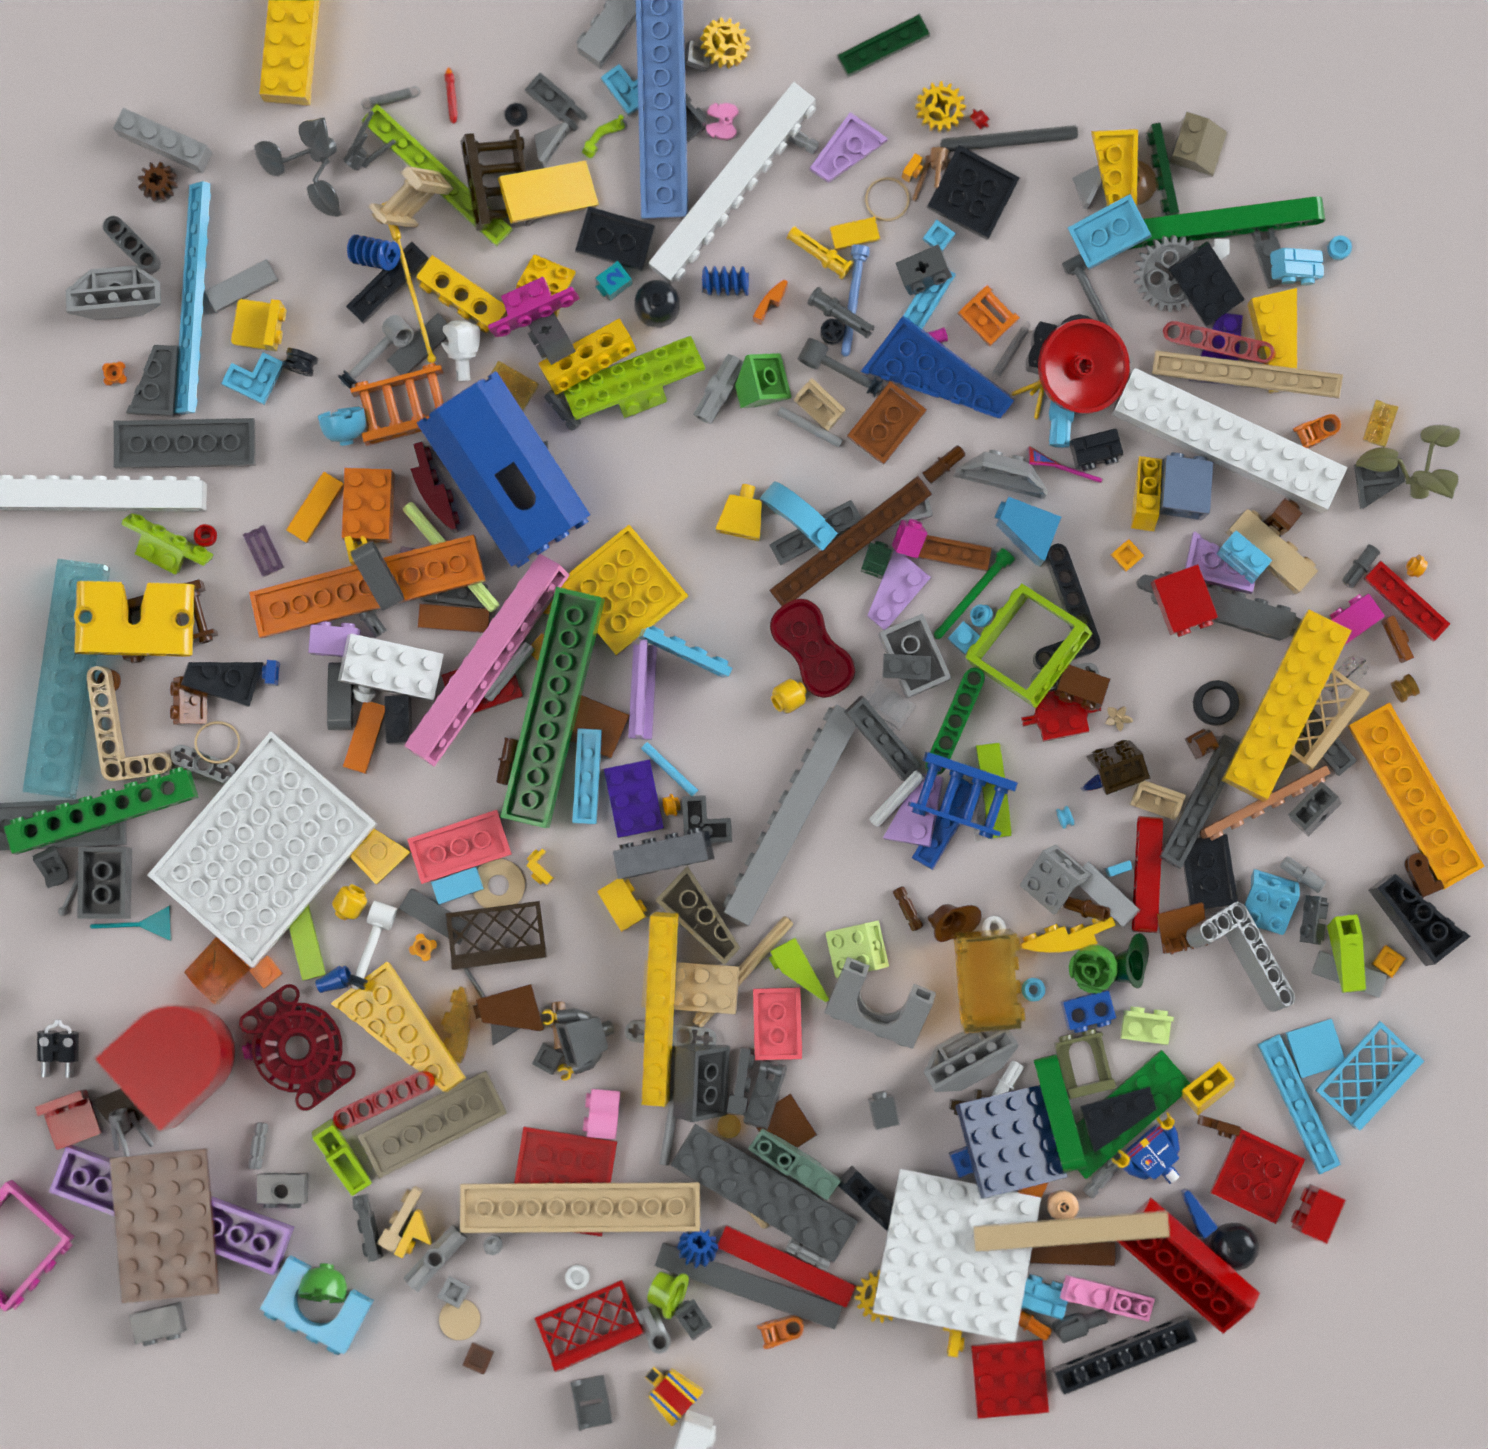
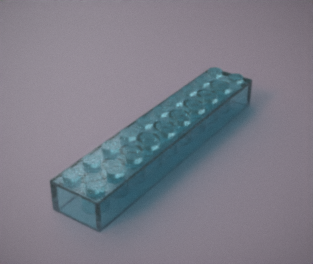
(62, 690)

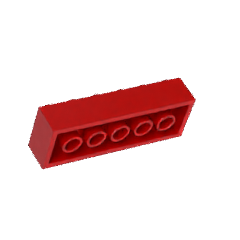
(1194, 1272)

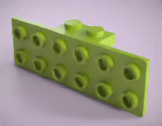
(635, 382)

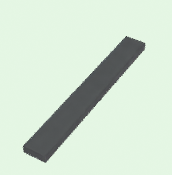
(753, 1287)

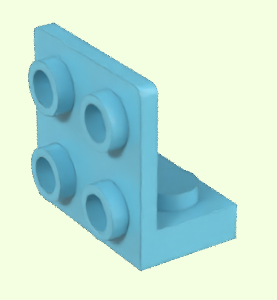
(1272, 901)

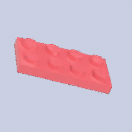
(459, 846)

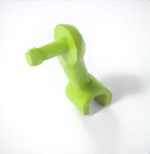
(613, 126)

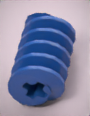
(373, 252)
(725, 281)

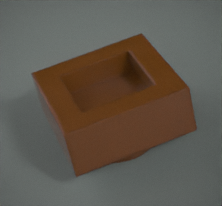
(478, 1358)

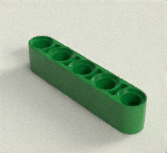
(962, 712)
(1060, 1113)

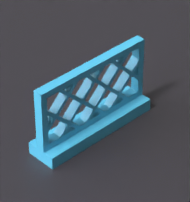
(1384, 1091)

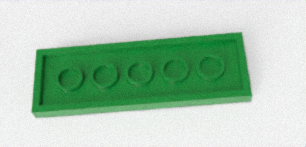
(1166, 1087)

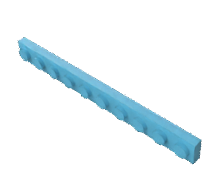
(192, 298)

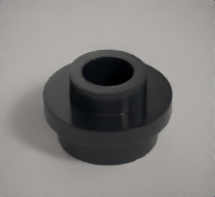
(516, 107)

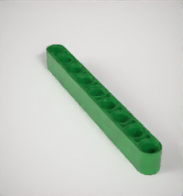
(1236, 220)

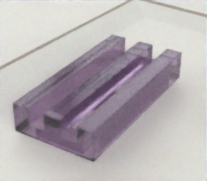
(255, 533)

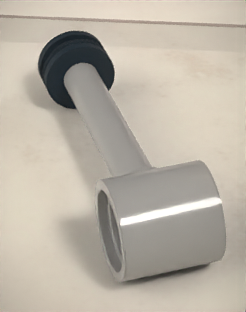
(396, 332)

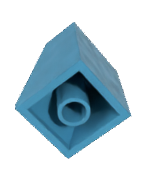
(1027, 528)

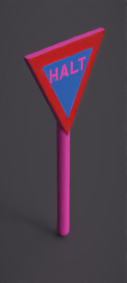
(1038, 458)

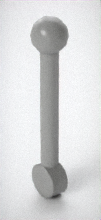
(63, 910)

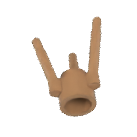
(939, 161)

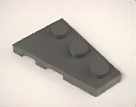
(157, 386)

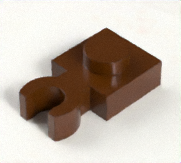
(1224, 1129)

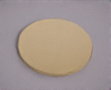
(461, 1322)

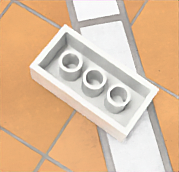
(390, 667)

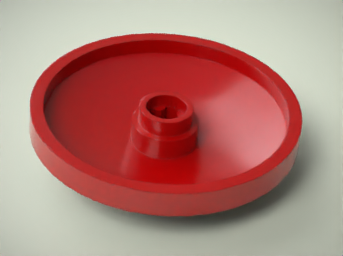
(1083, 366)

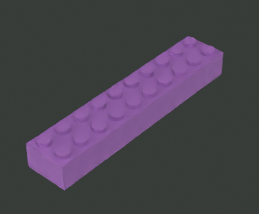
(238, 1231)

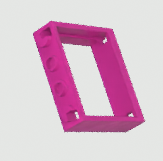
(48, 1263)

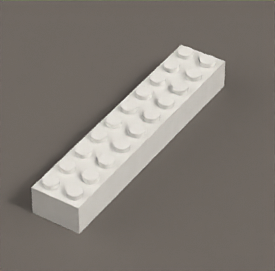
(1229, 441)

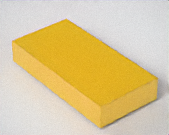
(854, 233)

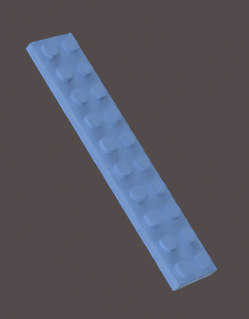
(662, 108)

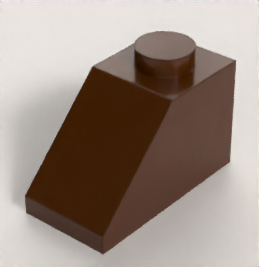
(1283, 516)

